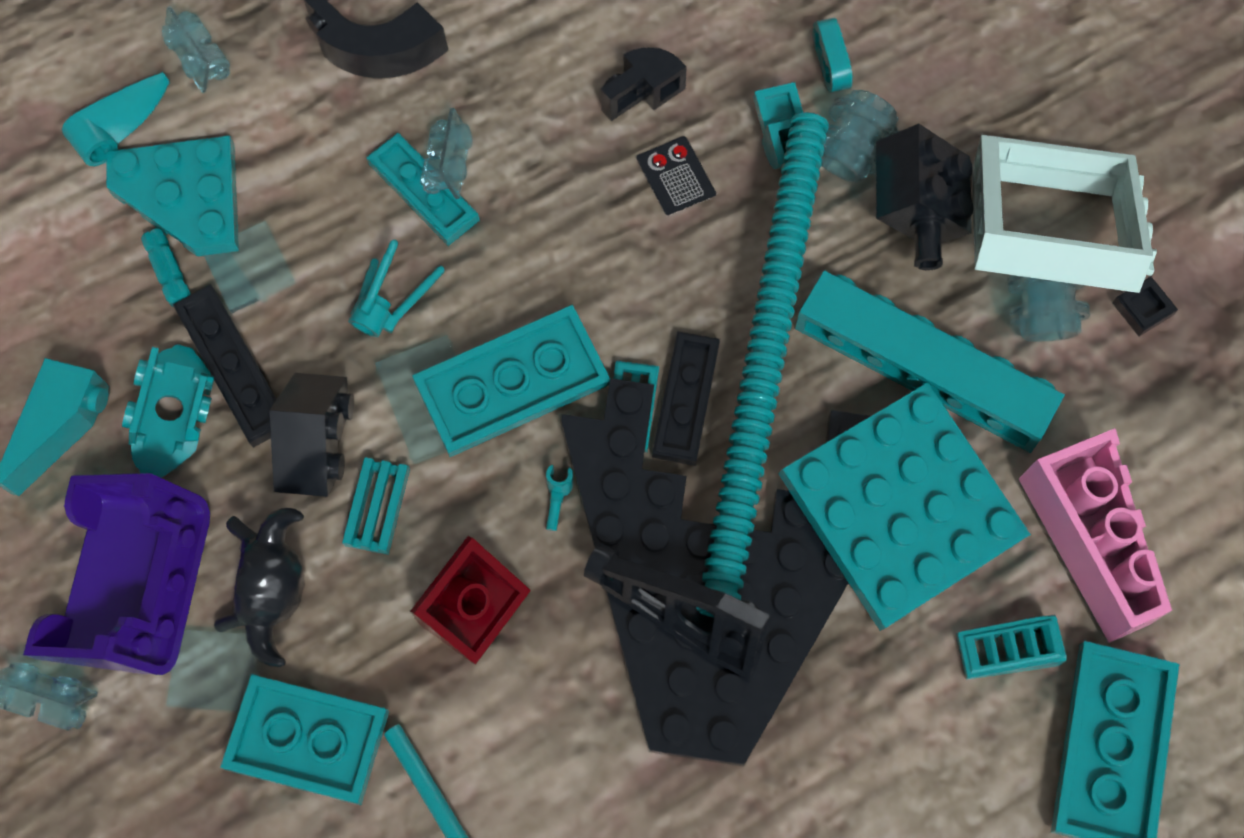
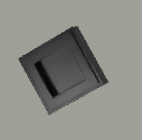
(1145, 309)

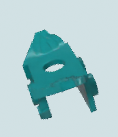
(161, 444)

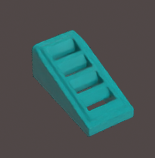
(1050, 637)

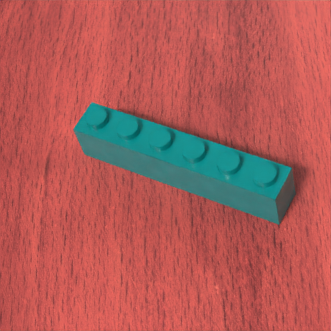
(915, 352)

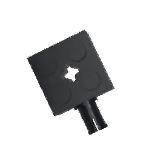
(924, 191)

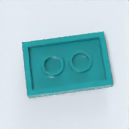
(305, 739)

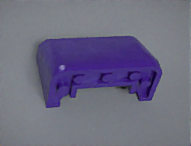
(130, 575)

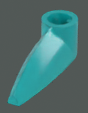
(113, 118)

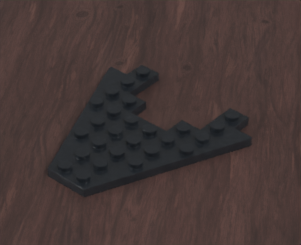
(681, 697)

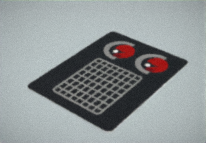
(676, 175)

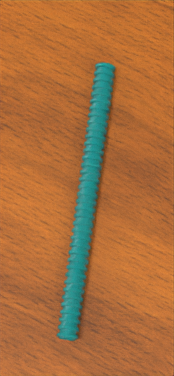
(765, 355)

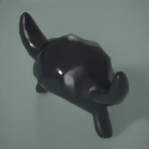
(266, 583)

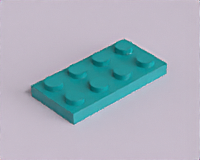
(511, 380)
(1115, 745)

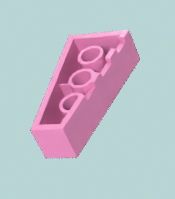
(1099, 532)

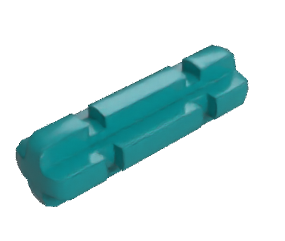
(165, 265)

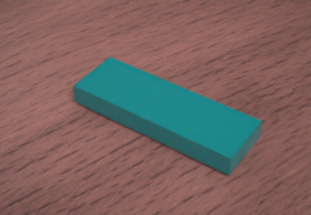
(402, 169)

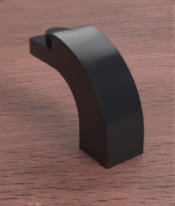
(377, 50)

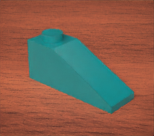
(53, 419)

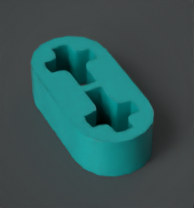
(832, 55)

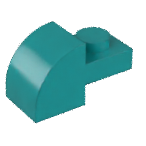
(775, 109)

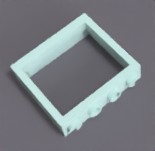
(1052, 257)

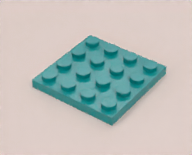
(903, 505)

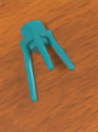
(371, 310)

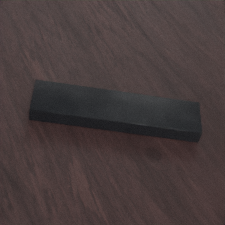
(229, 362)

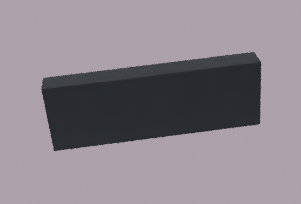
(686, 398)

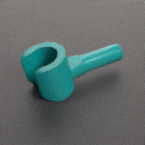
(558, 491)

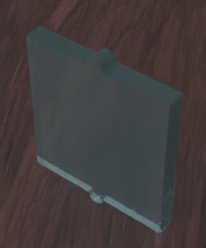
(252, 271)
(211, 671)

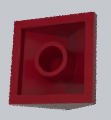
(470, 600)

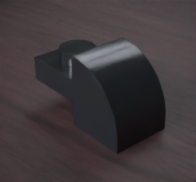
(647, 76)

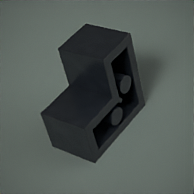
(306, 433)

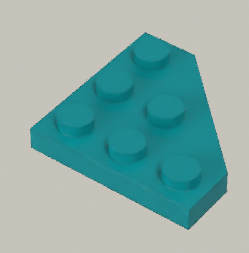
(181, 190)

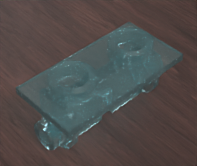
(185, 36)
(447, 155)
(59, 696)

